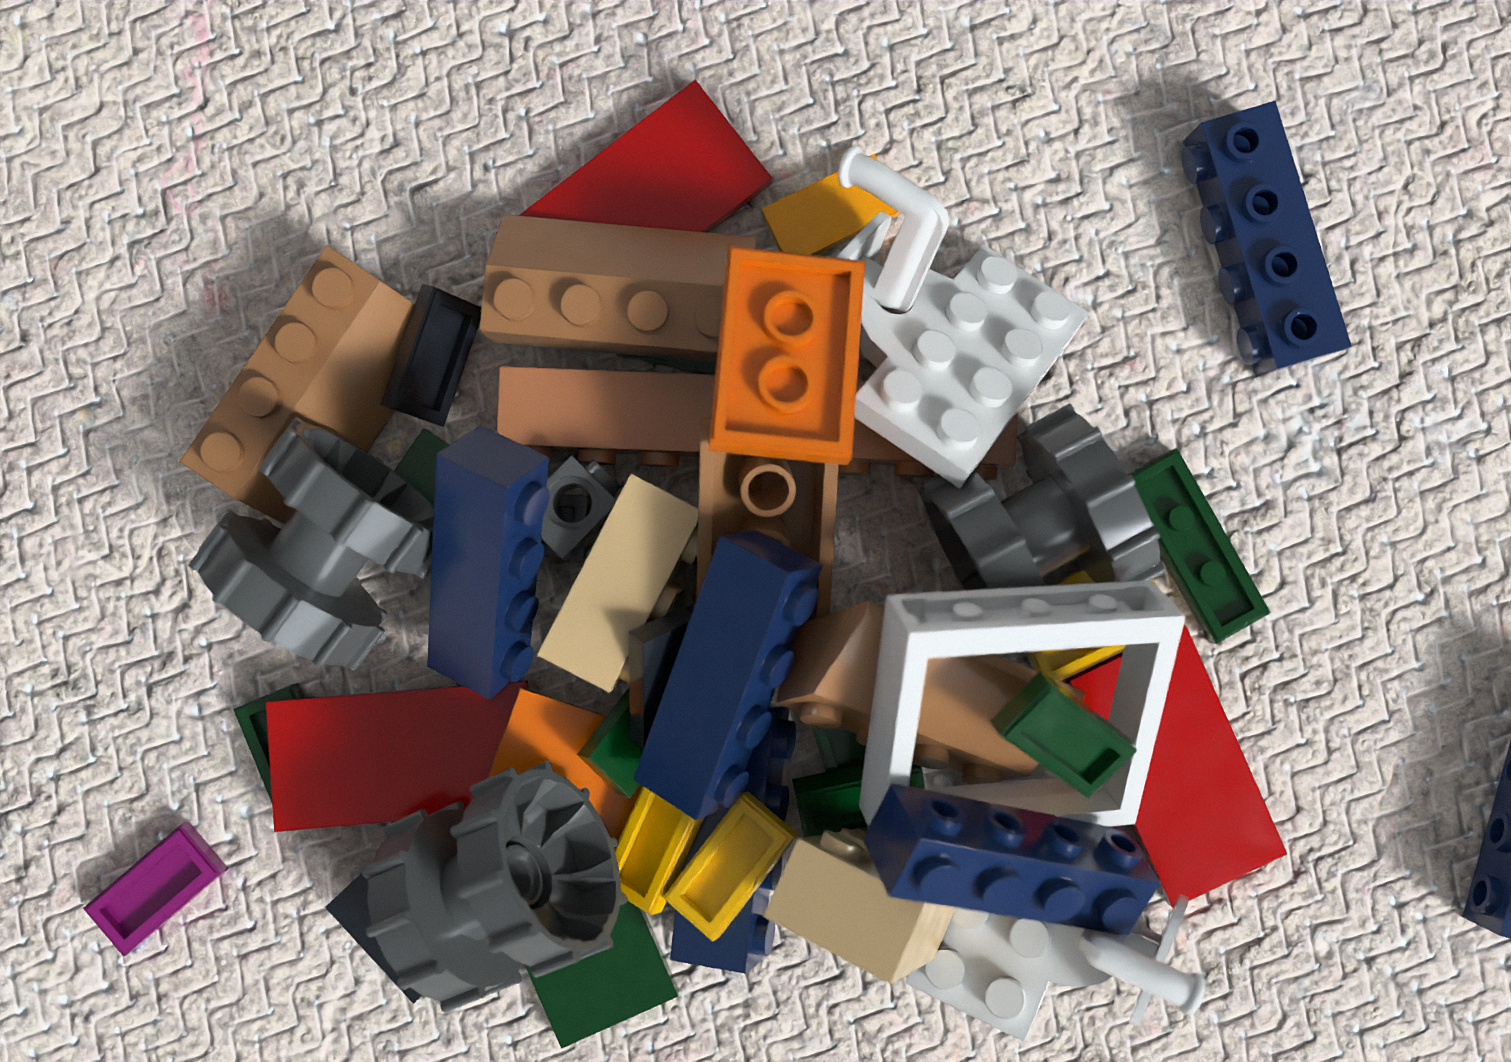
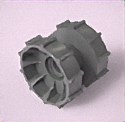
(1074, 510)
(302, 579)
(494, 887)

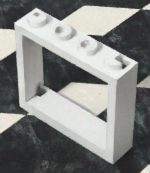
(1016, 622)

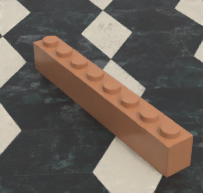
(660, 420)

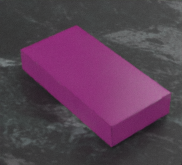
(155, 888)

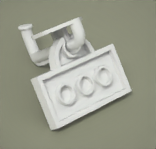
(946, 350)
(1003, 964)

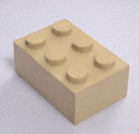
(623, 583)
(840, 904)

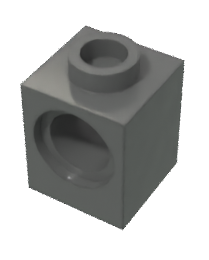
(568, 537)

